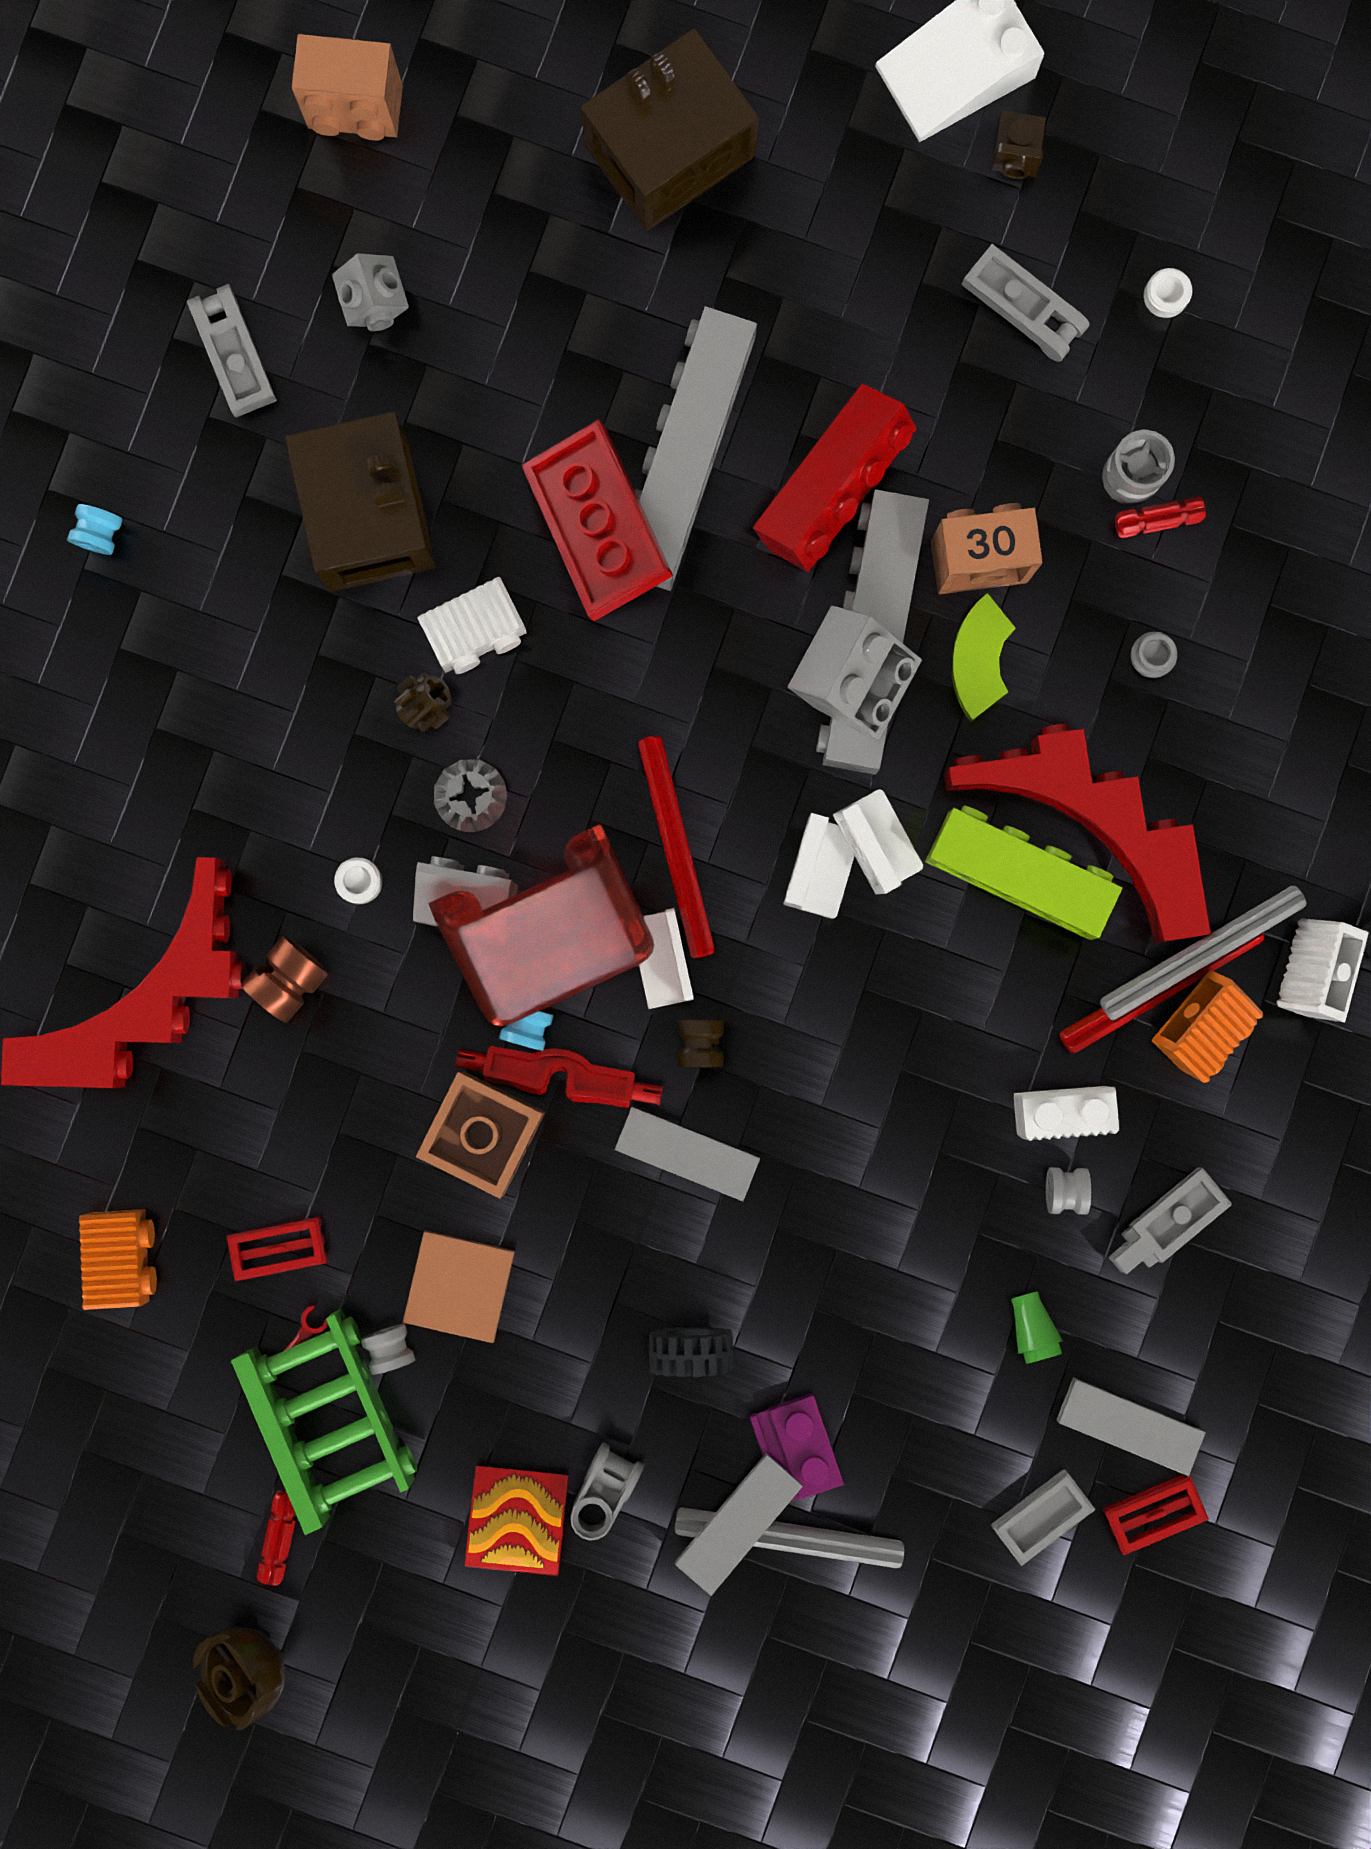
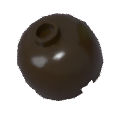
(240, 1675)

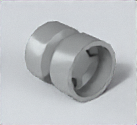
(1145, 459)

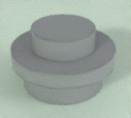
(1153, 654)

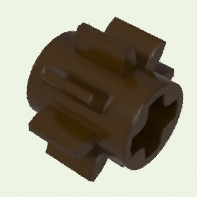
(423, 701)

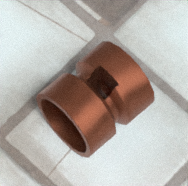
(284, 979)

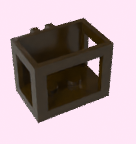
(670, 129)
(360, 502)

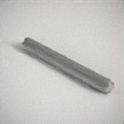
(1203, 952)
(808, 1540)

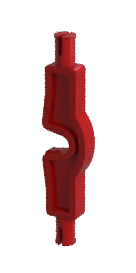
(584, 1082)

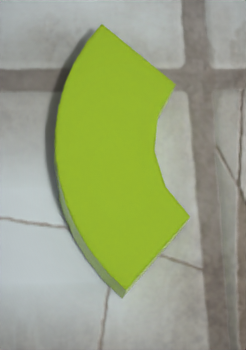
(977, 655)

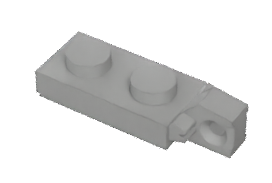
(1171, 1222)

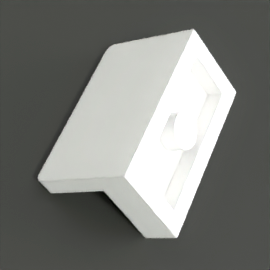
(878, 842)
(820, 869)
(665, 971)

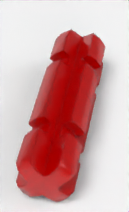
(1160, 517)
(277, 1540)

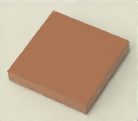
(459, 1286)

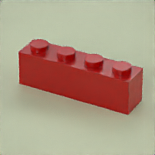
(835, 477)

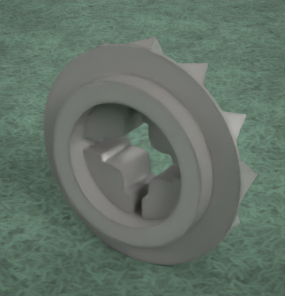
(489, 805)

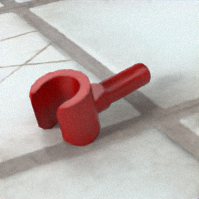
(306, 1330)

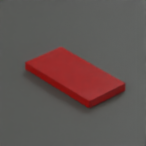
(597, 520)

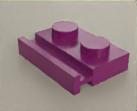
(799, 1443)

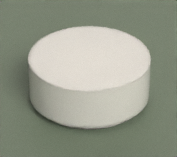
(1167, 292)
(358, 880)

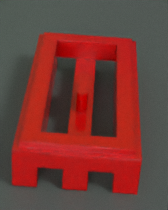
(316, 1241)
(1147, 1497)

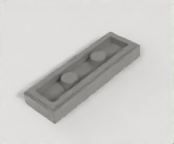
(687, 1153)
(1131, 1426)
(738, 1524)

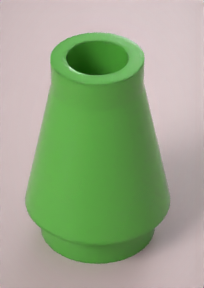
(1034, 1329)

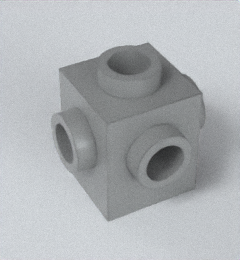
(370, 291)

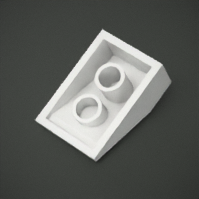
(960, 63)

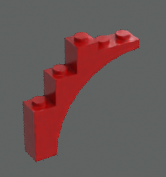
(1058, 774)
(193, 966)

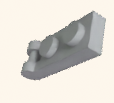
(1025, 302)
(232, 352)

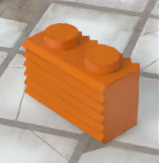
(1208, 1026)
(116, 1259)

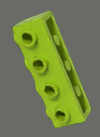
(1023, 873)

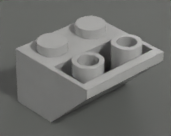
(855, 671)
(447, 876)

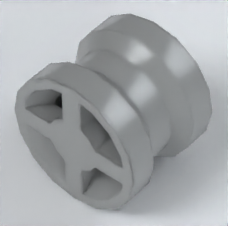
(1068, 1190)
(387, 1349)

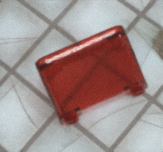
(549, 936)

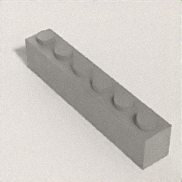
(693, 428)
(883, 591)

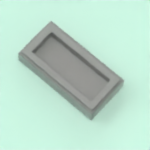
(1042, 1517)

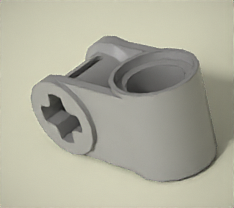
(605, 1488)

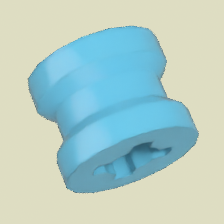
(94, 529)
(528, 1031)

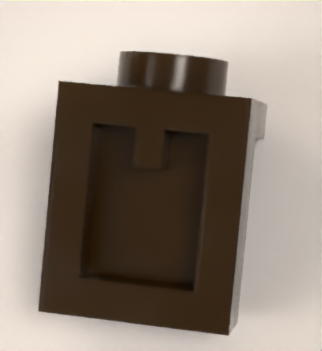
(1018, 145)

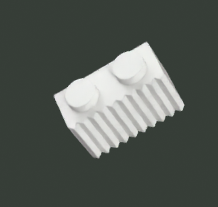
(473, 626)
(1322, 969)
(1066, 1113)

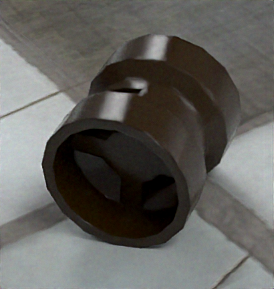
(700, 1043)

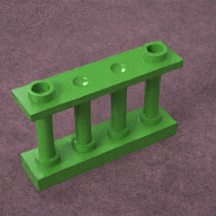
(277, 1414)

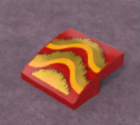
(516, 1521)

